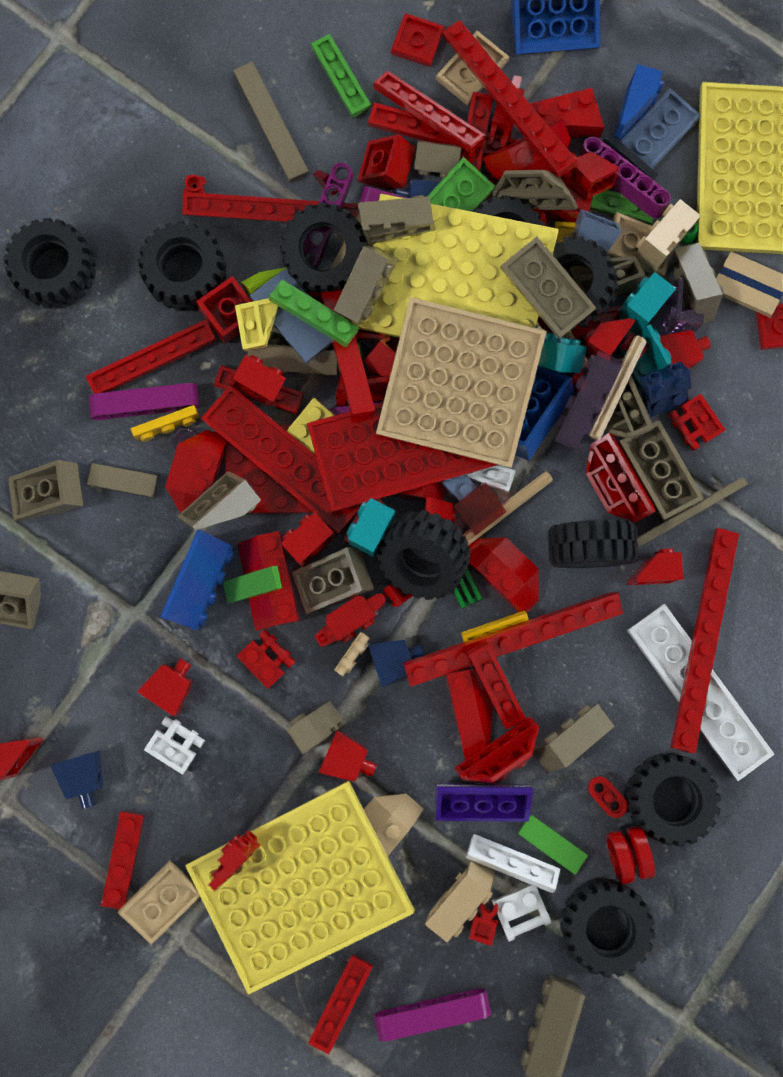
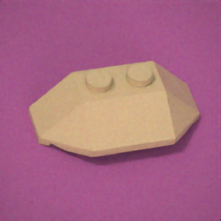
(392, 818)

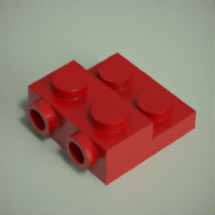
(234, 856)

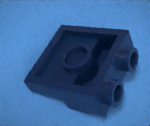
(666, 388)

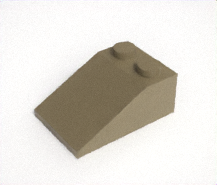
(45, 490)
(223, 501)
(333, 580)

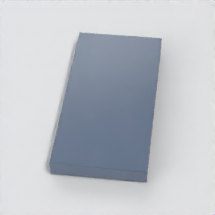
(661, 128)
(301, 336)

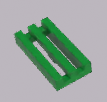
(470, 600)

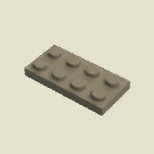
(548, 287)

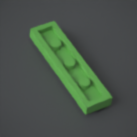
(341, 76)
(313, 313)

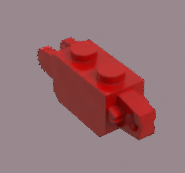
(501, 122)
(349, 618)

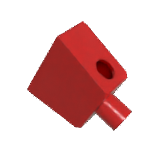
(592, 175)
(685, 347)
(168, 687)
(346, 759)

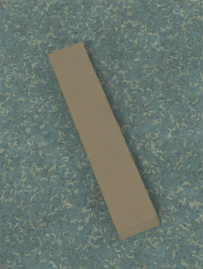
(271, 122)
(691, 511)

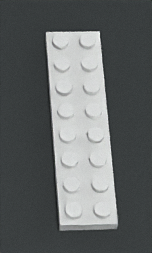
(723, 720)

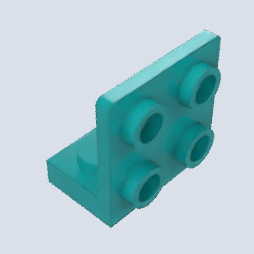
(653, 359)

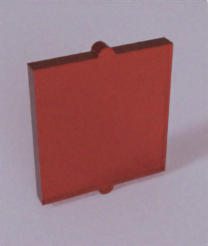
(480, 508)

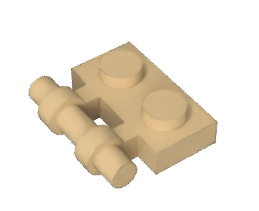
(347, 661)

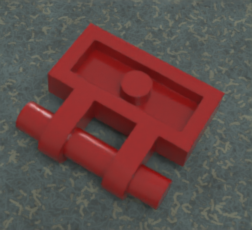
(702, 419)
(261, 664)

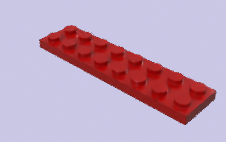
(275, 454)

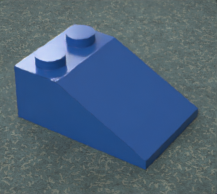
(640, 94)

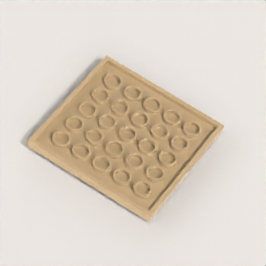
(461, 382)

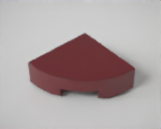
(322, 177)

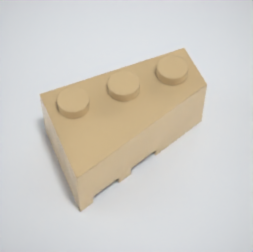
(666, 234)

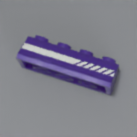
(483, 802)

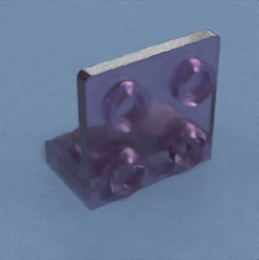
(675, 319)

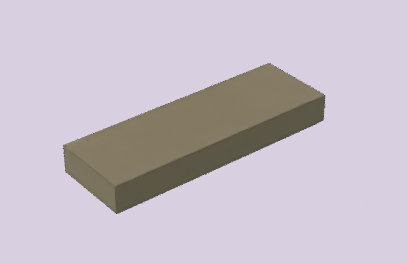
(123, 480)

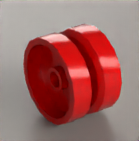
(630, 855)

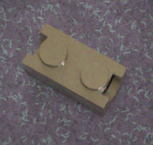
(436, 157)

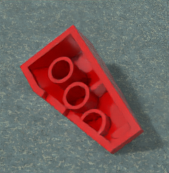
(471, 710)

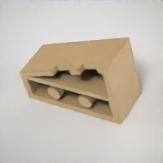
(461, 901)

